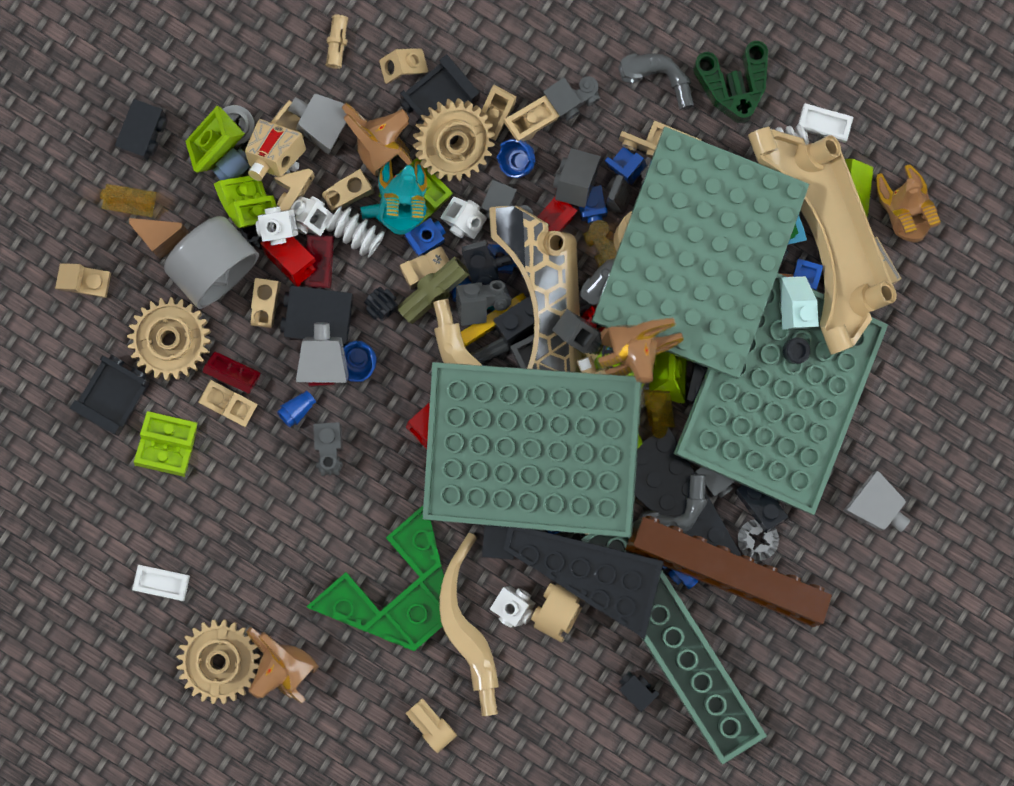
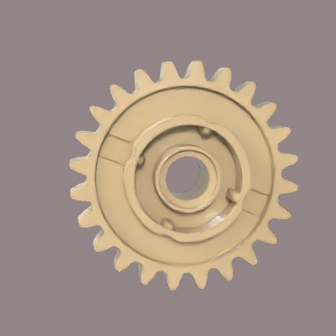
(444, 124)
(152, 329)
(199, 665)

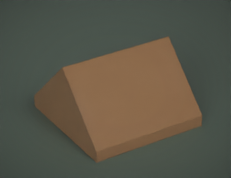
(159, 235)

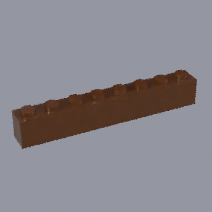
(729, 572)

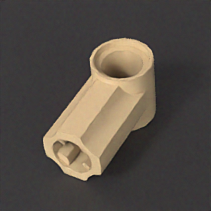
(434, 730)

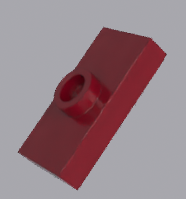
(322, 250)
(231, 372)

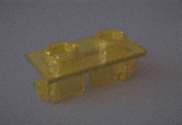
(128, 200)
(659, 411)

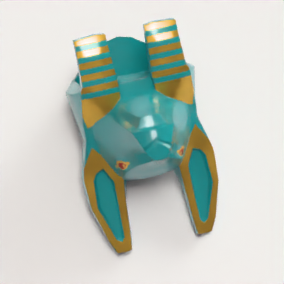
(402, 197)

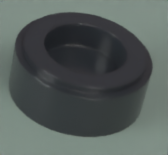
(796, 350)

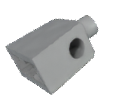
(320, 120)
(322, 357)
(878, 504)

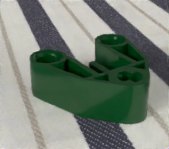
(715, 87)

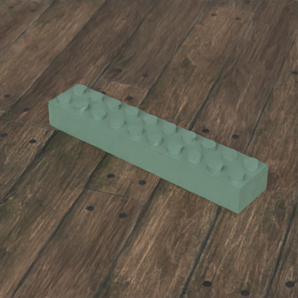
(694, 670)

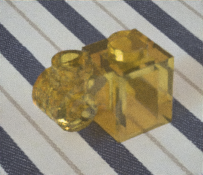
(596, 237)

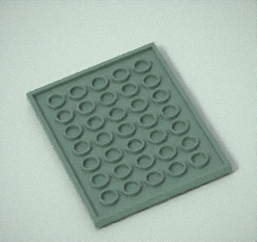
(702, 250)
(780, 419)
(532, 448)

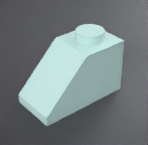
(798, 304)

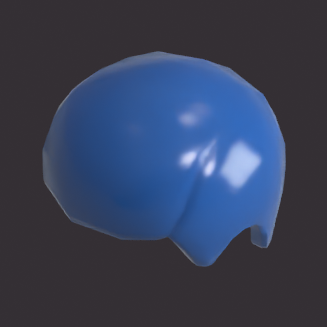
(516, 158)
(360, 360)

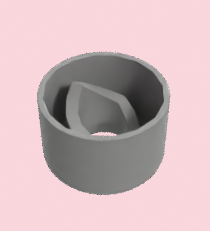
(210, 261)

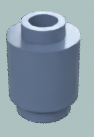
(231, 165)

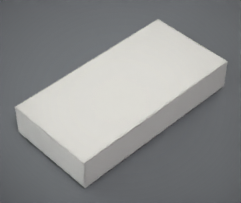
(825, 122)
(161, 582)

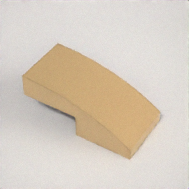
(227, 403)

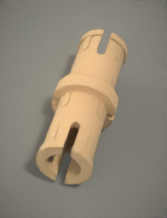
(336, 41)

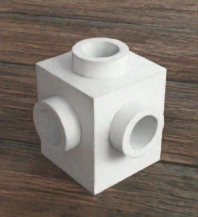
(311, 215)
(463, 217)
(285, 225)
(513, 606)

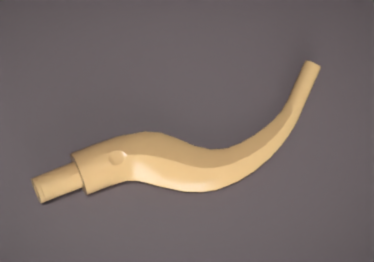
(449, 337)
(465, 636)

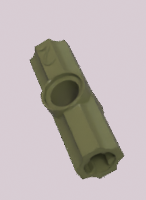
(433, 288)

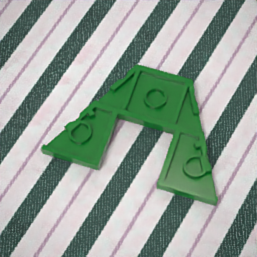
(412, 614)

